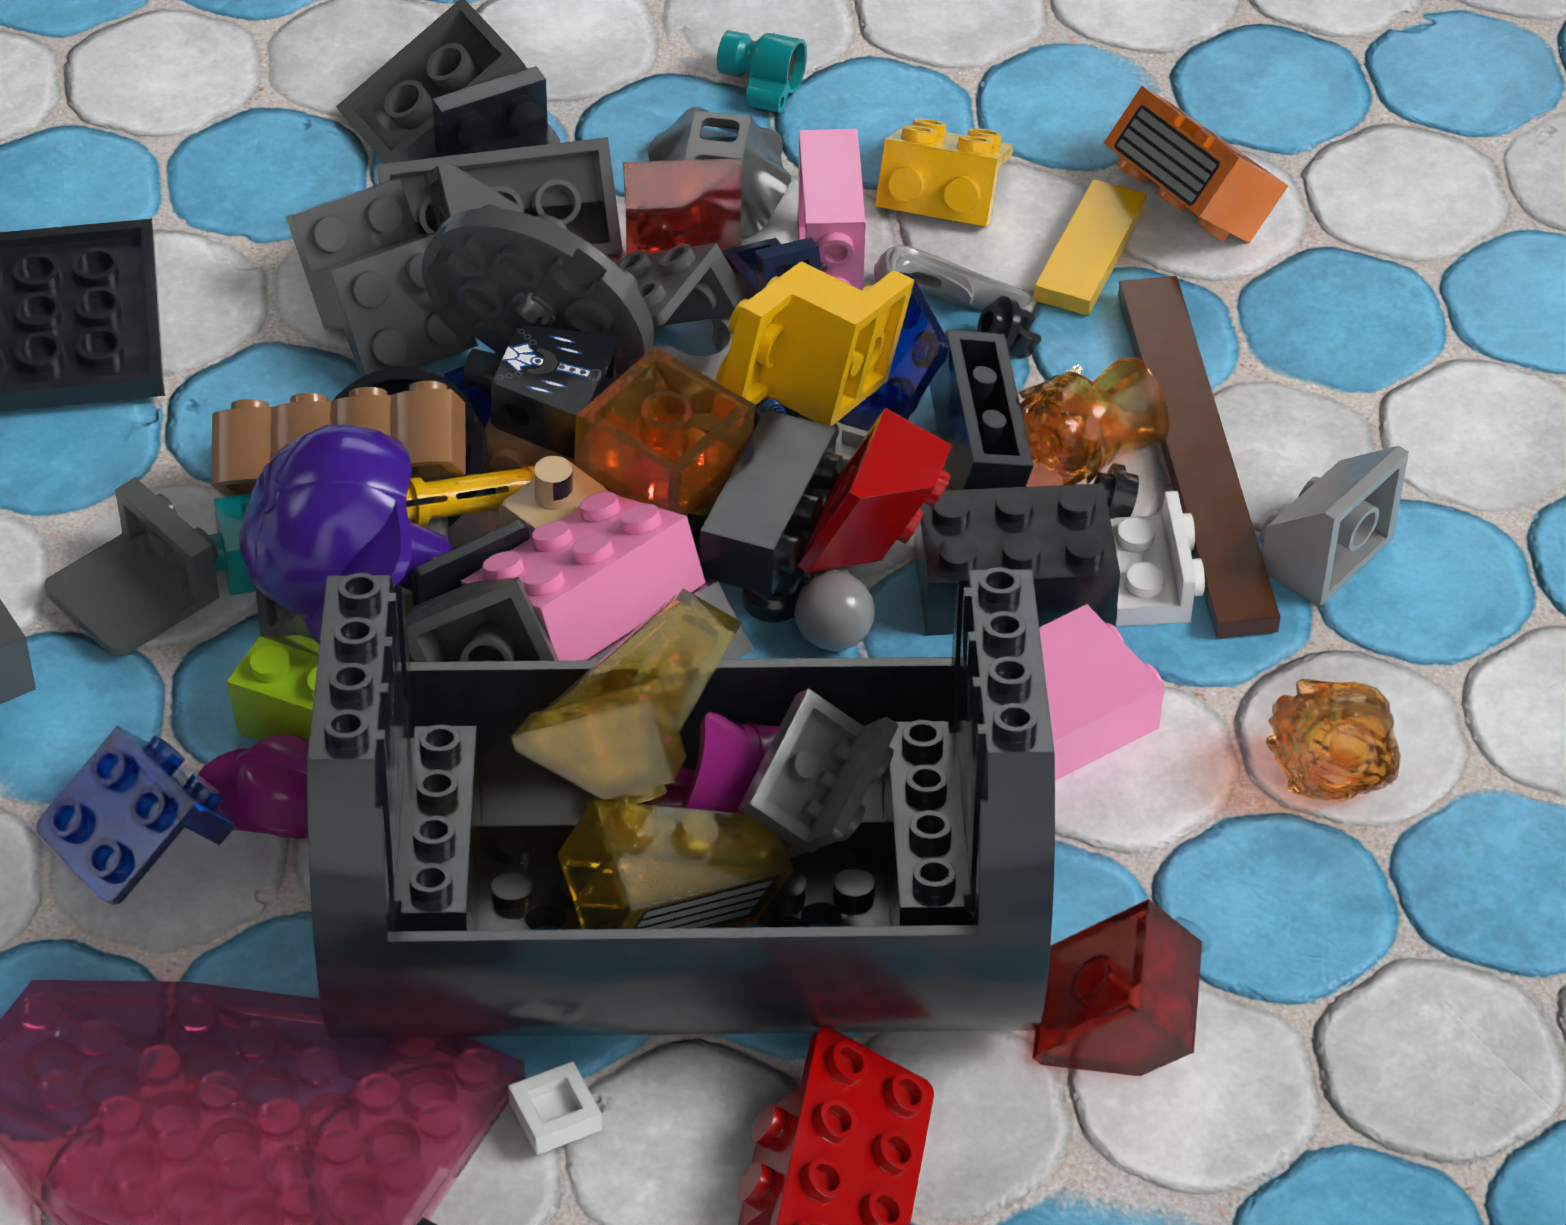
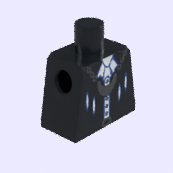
(544, 382)

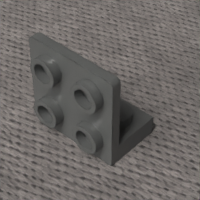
(685, 283)

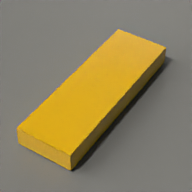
(1090, 247)

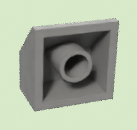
(1335, 524)

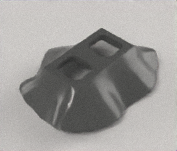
(760, 153)

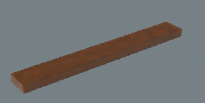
(1200, 459)

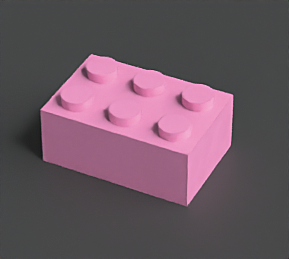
(600, 571)

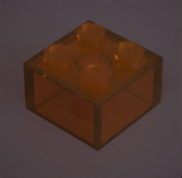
(663, 434)

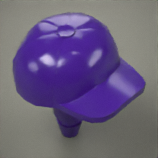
(332, 510)

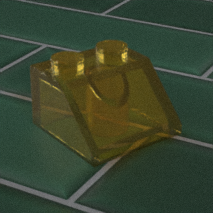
(609, 742)

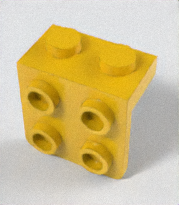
(941, 172)

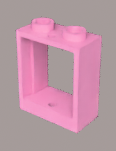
(833, 201)

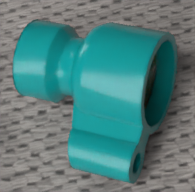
(773, 62)

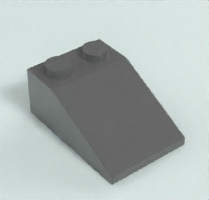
(396, 102)

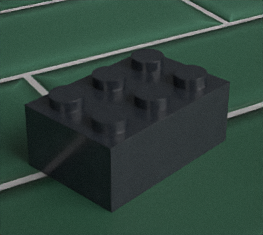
(1046, 529)

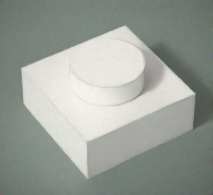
(555, 1108)

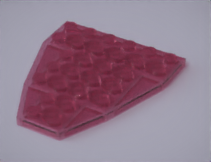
(232, 1108)

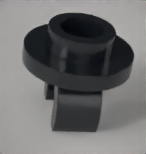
(1007, 318)

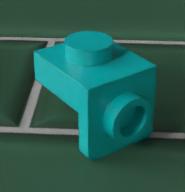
(229, 518)

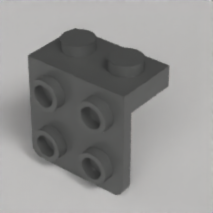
(141, 578)

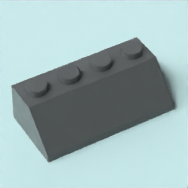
(555, 179)

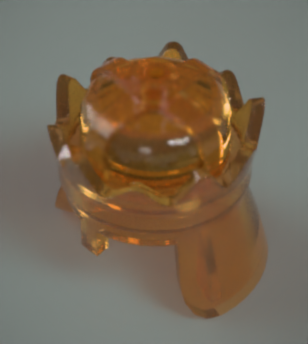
(1084, 424)

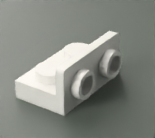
(1157, 566)

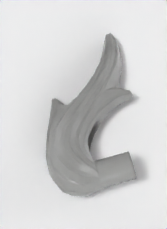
(946, 279)

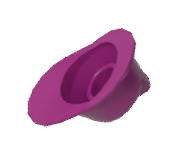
(264, 786)

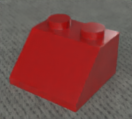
(878, 495)

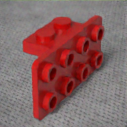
(840, 1142)

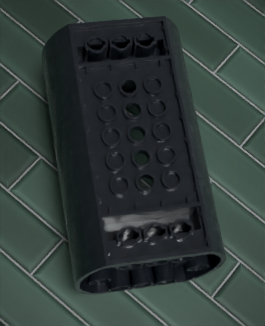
(447, 843)

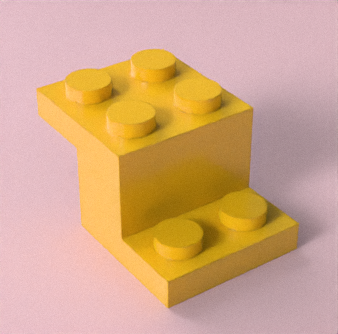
(815, 341)

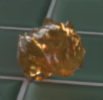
(1334, 740)

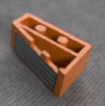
(1193, 167)

